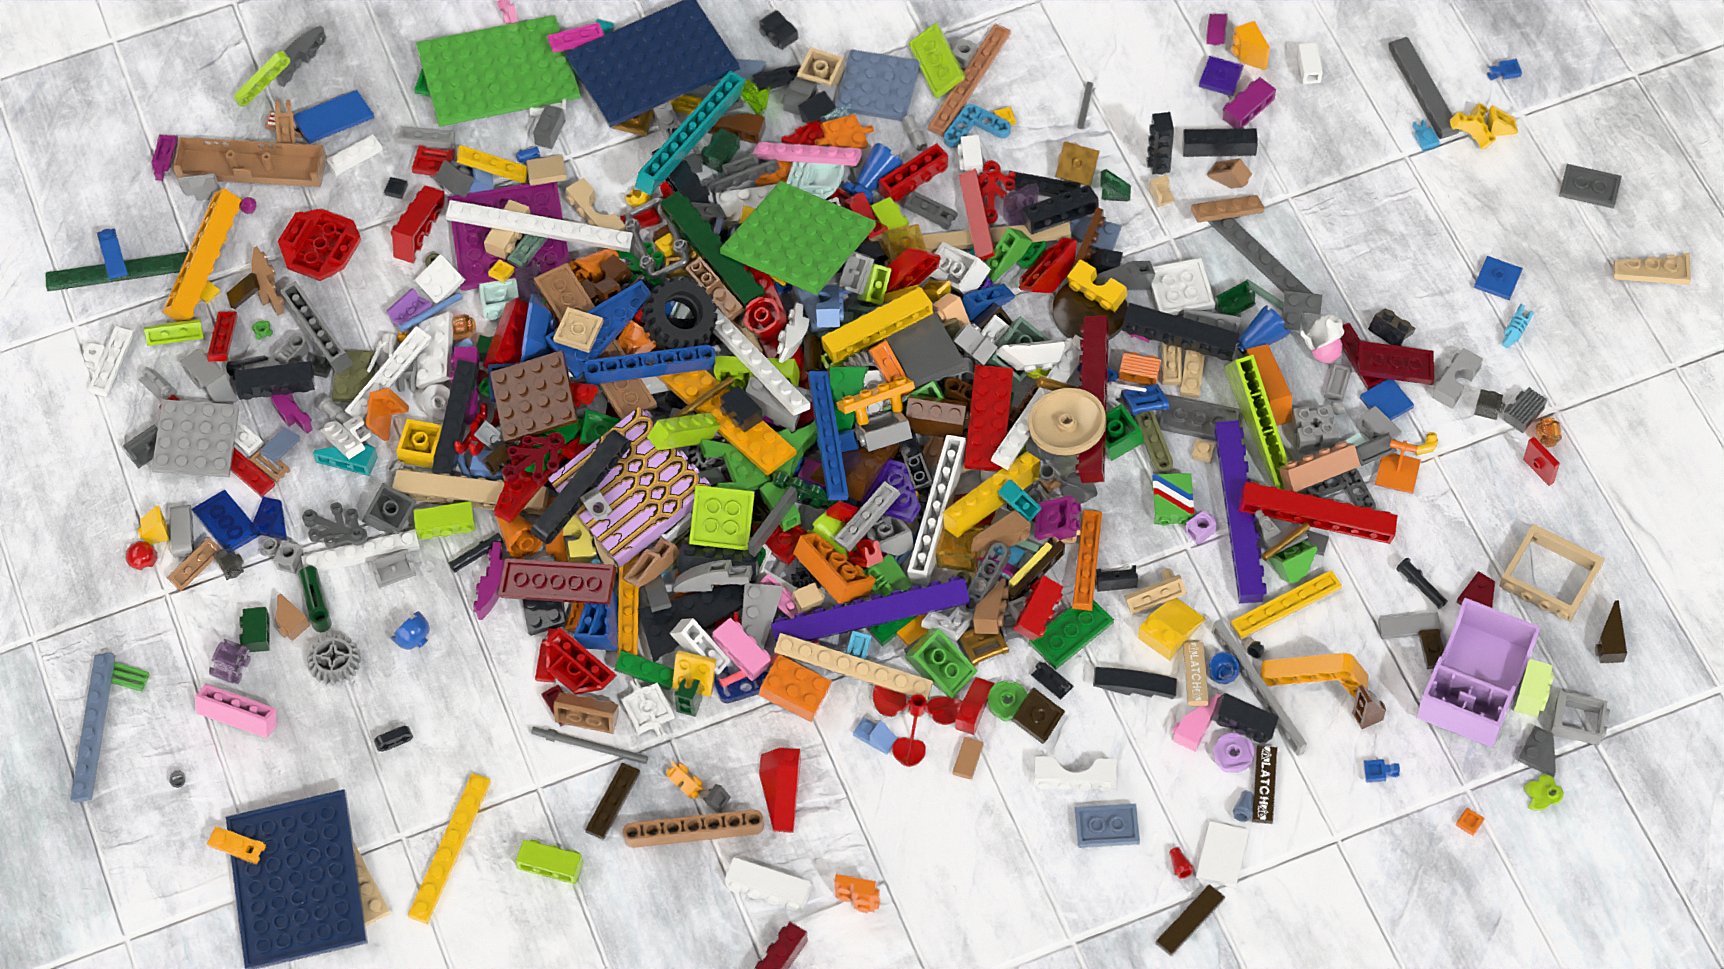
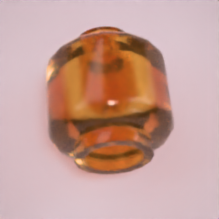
(463, 326)
(1548, 432)

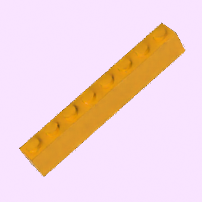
(202, 255)

